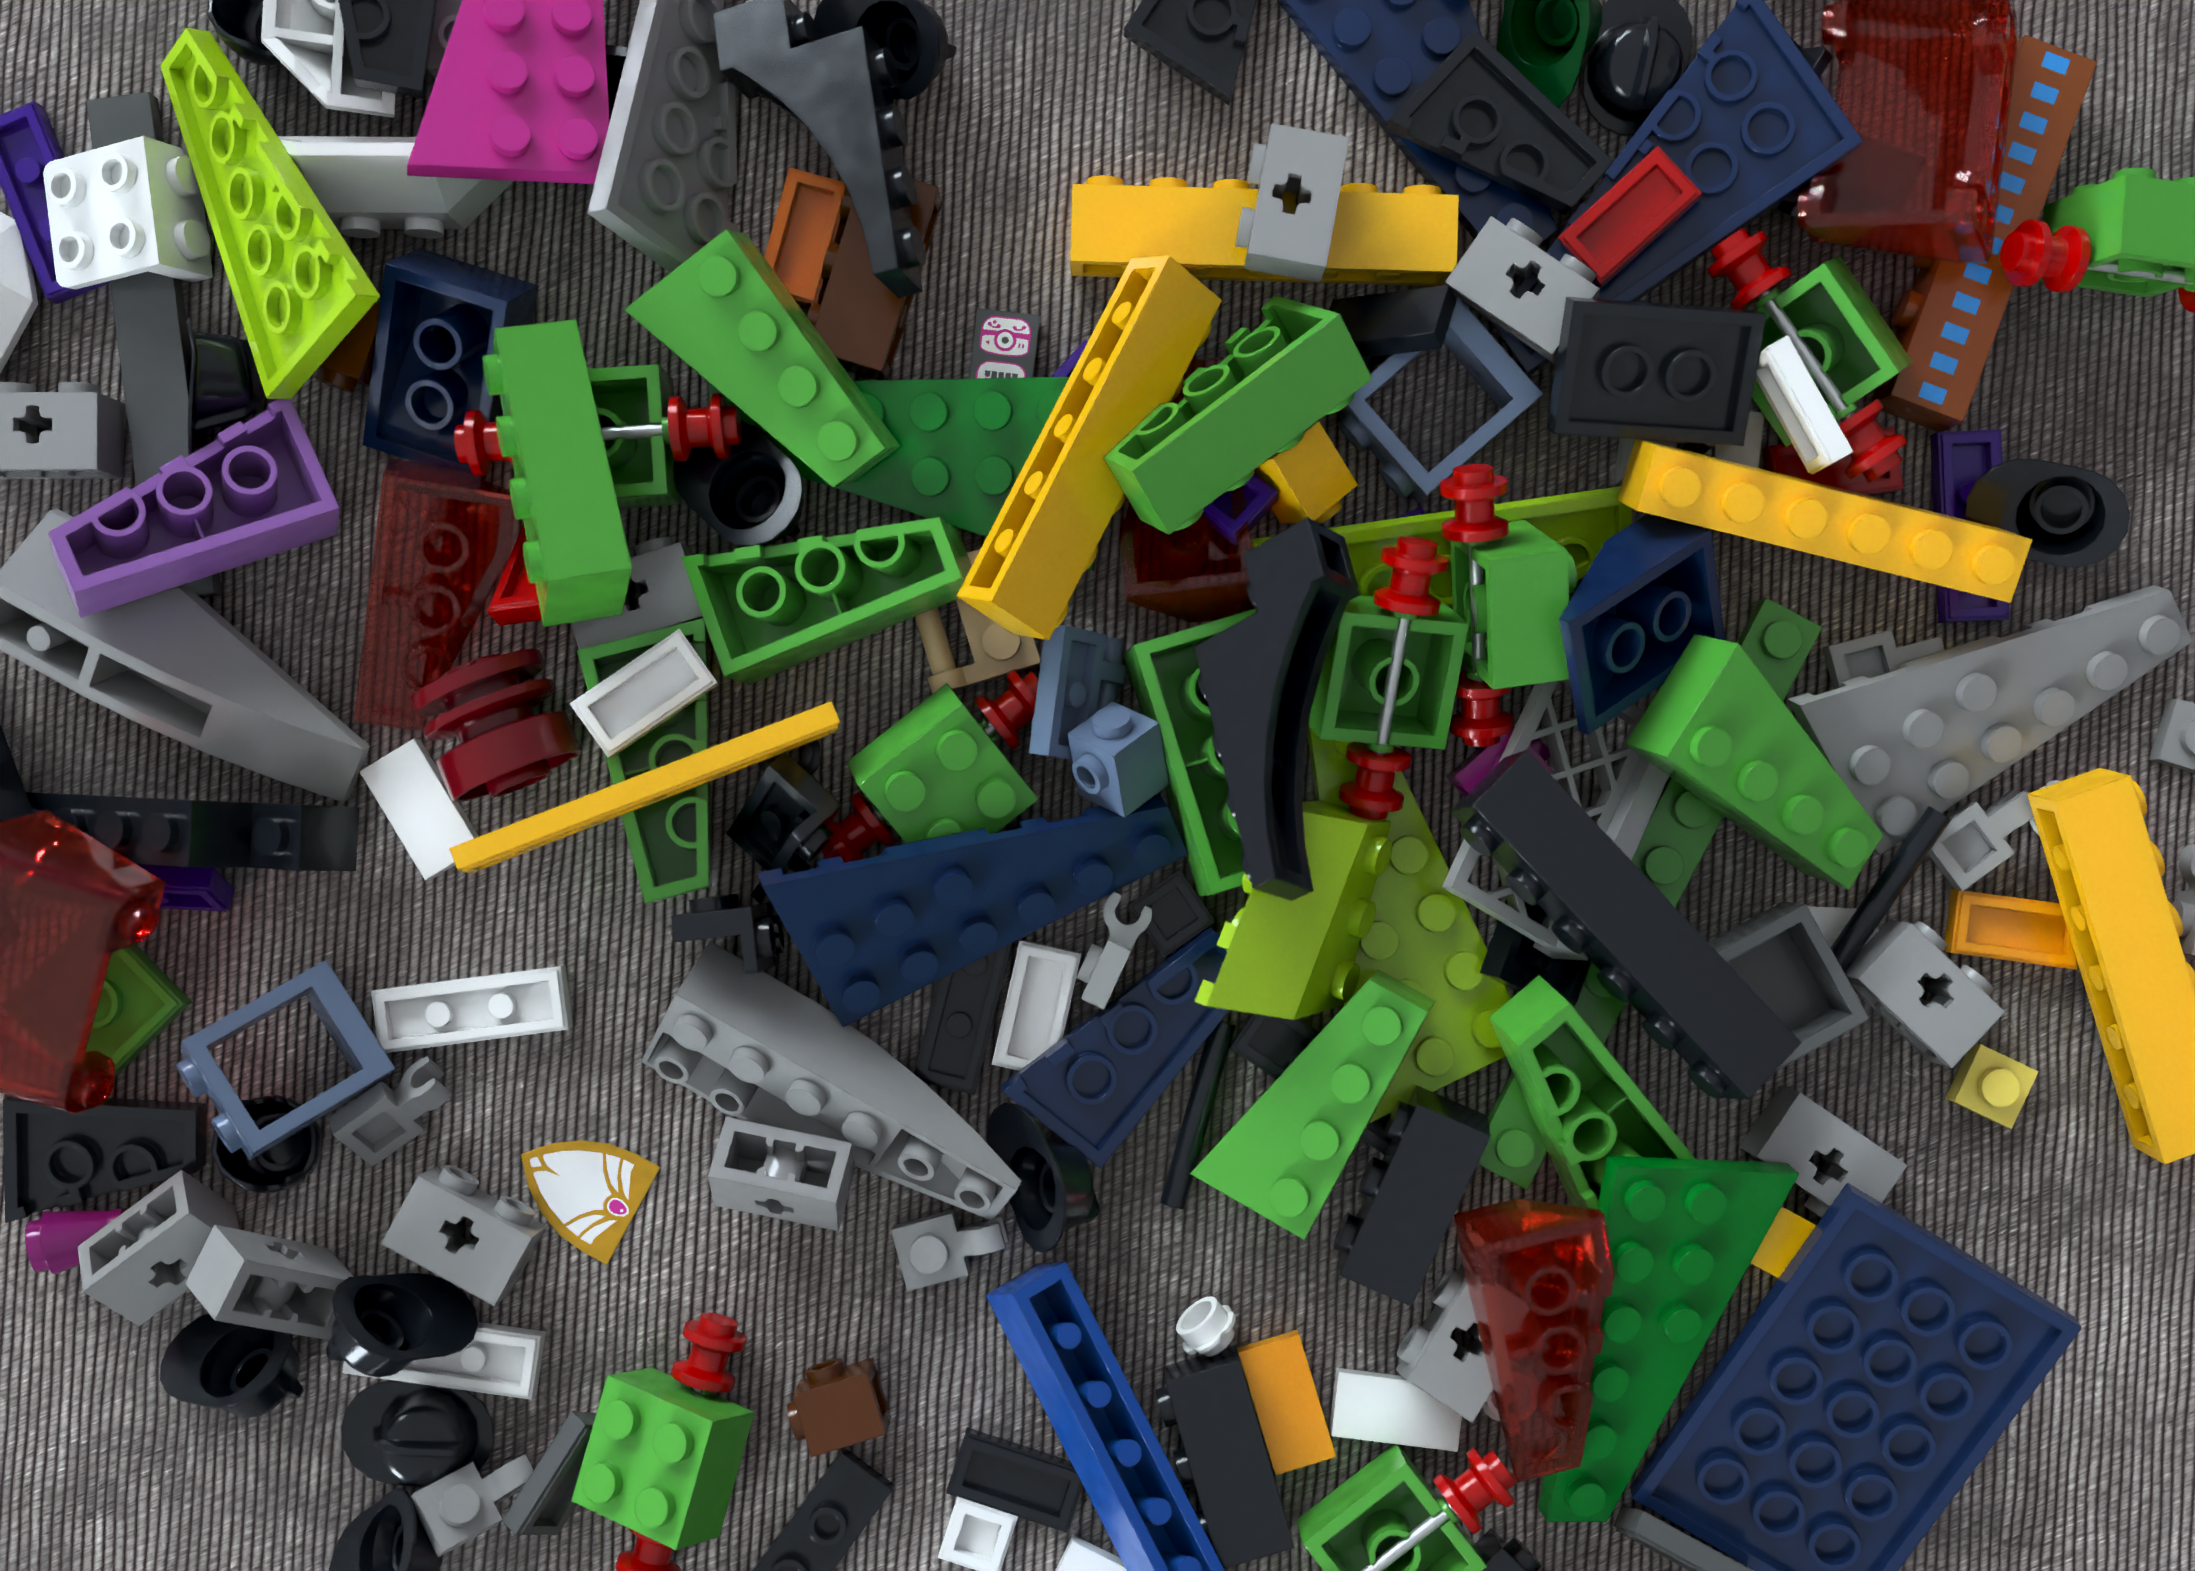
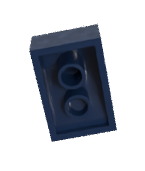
(430, 352)
(1638, 614)

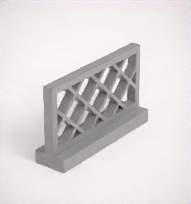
(1621, 811)

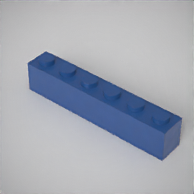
(1100, 1422)

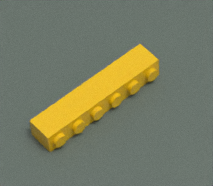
(1374, 236)
(1066, 488)
(1823, 520)
(2126, 951)

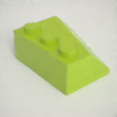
(1302, 952)

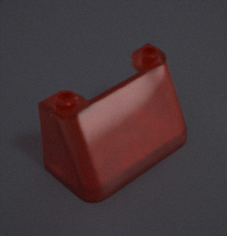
(1933, 110)
(60, 920)

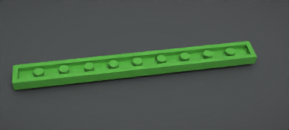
(1668, 856)

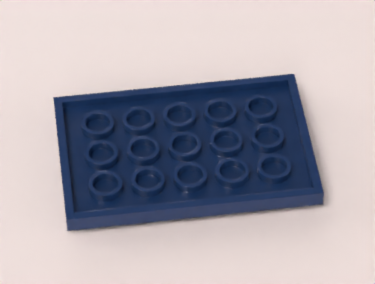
(1854, 1398)

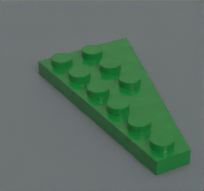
(956, 443)
(1677, 1255)

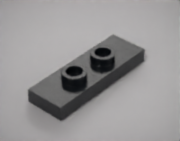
(828, 1517)

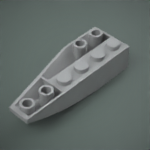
(175, 672)
(794, 1067)

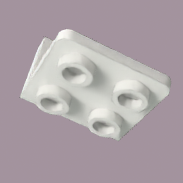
(126, 214)

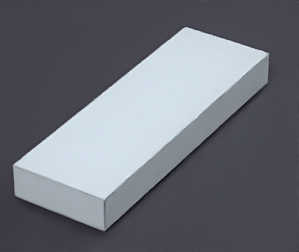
(472, 1009)
(496, 1362)

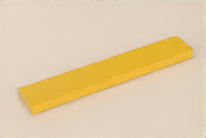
(645, 789)

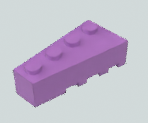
(200, 515)

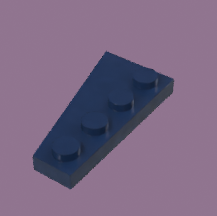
(1123, 1057)

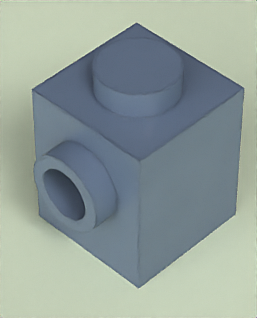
(1118, 759)

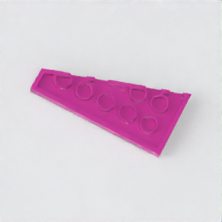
(518, 94)

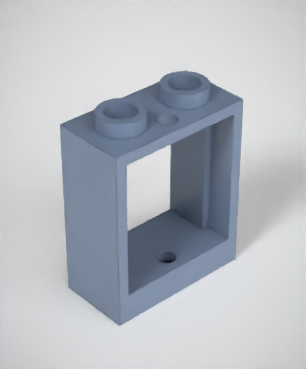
(1488, 366)
(341, 1021)

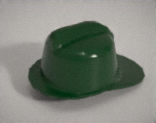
(1549, 41)

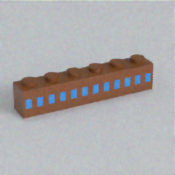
(1958, 307)

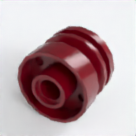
(494, 720)

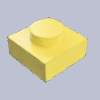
(1991, 1085)

